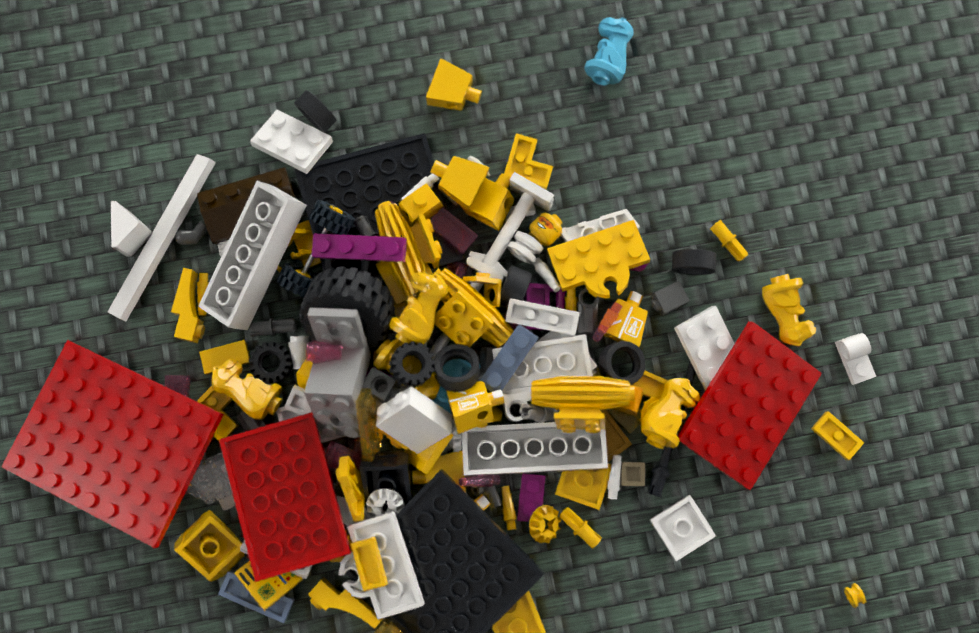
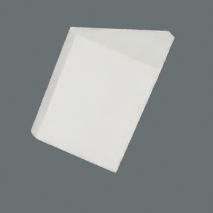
(126, 230)

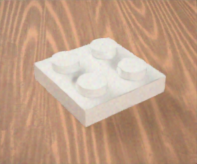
(682, 527)

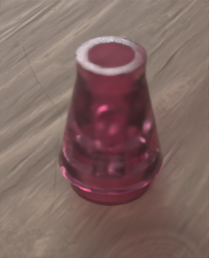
(322, 352)

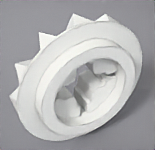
(456, 441)
(377, 499)

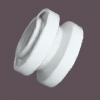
(524, 247)

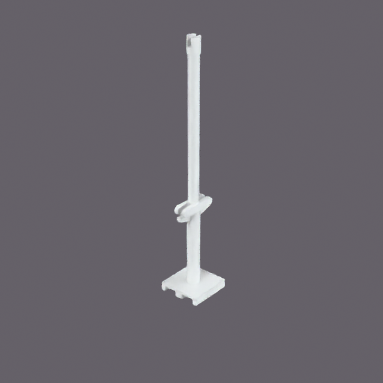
(488, 263)

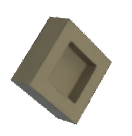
(632, 474)

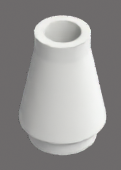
(298, 350)

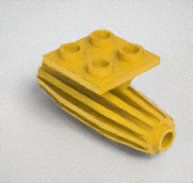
(419, 247)
(469, 315)
(581, 400)

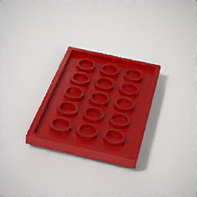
(749, 405)
(284, 496)

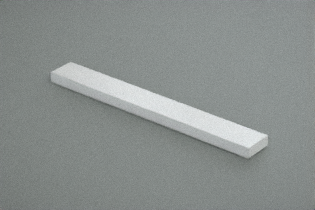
(161, 237)

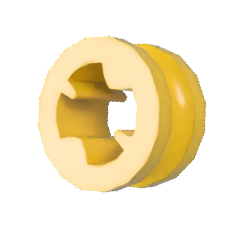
(854, 595)

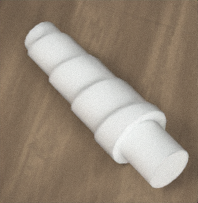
(430, 180)
(545, 273)
(614, 477)

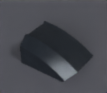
(388, 471)

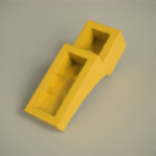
(189, 325)
(326, 596)

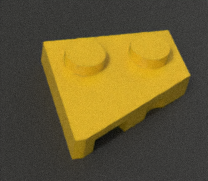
(352, 487)

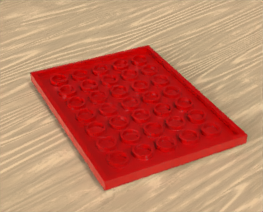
(113, 443)

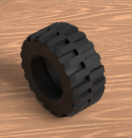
(354, 291)

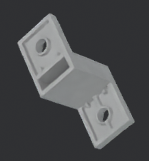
(337, 383)

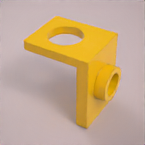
(490, 283)

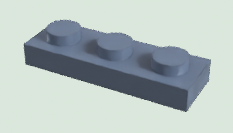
(509, 359)
(235, 591)

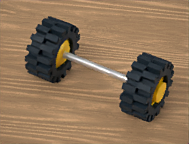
(331, 218)

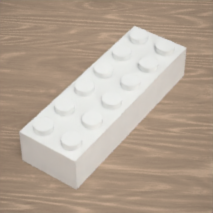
(252, 256)
(531, 449)

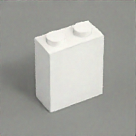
(414, 420)

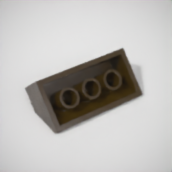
(224, 204)

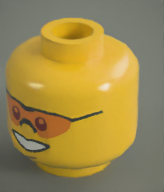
(546, 228)

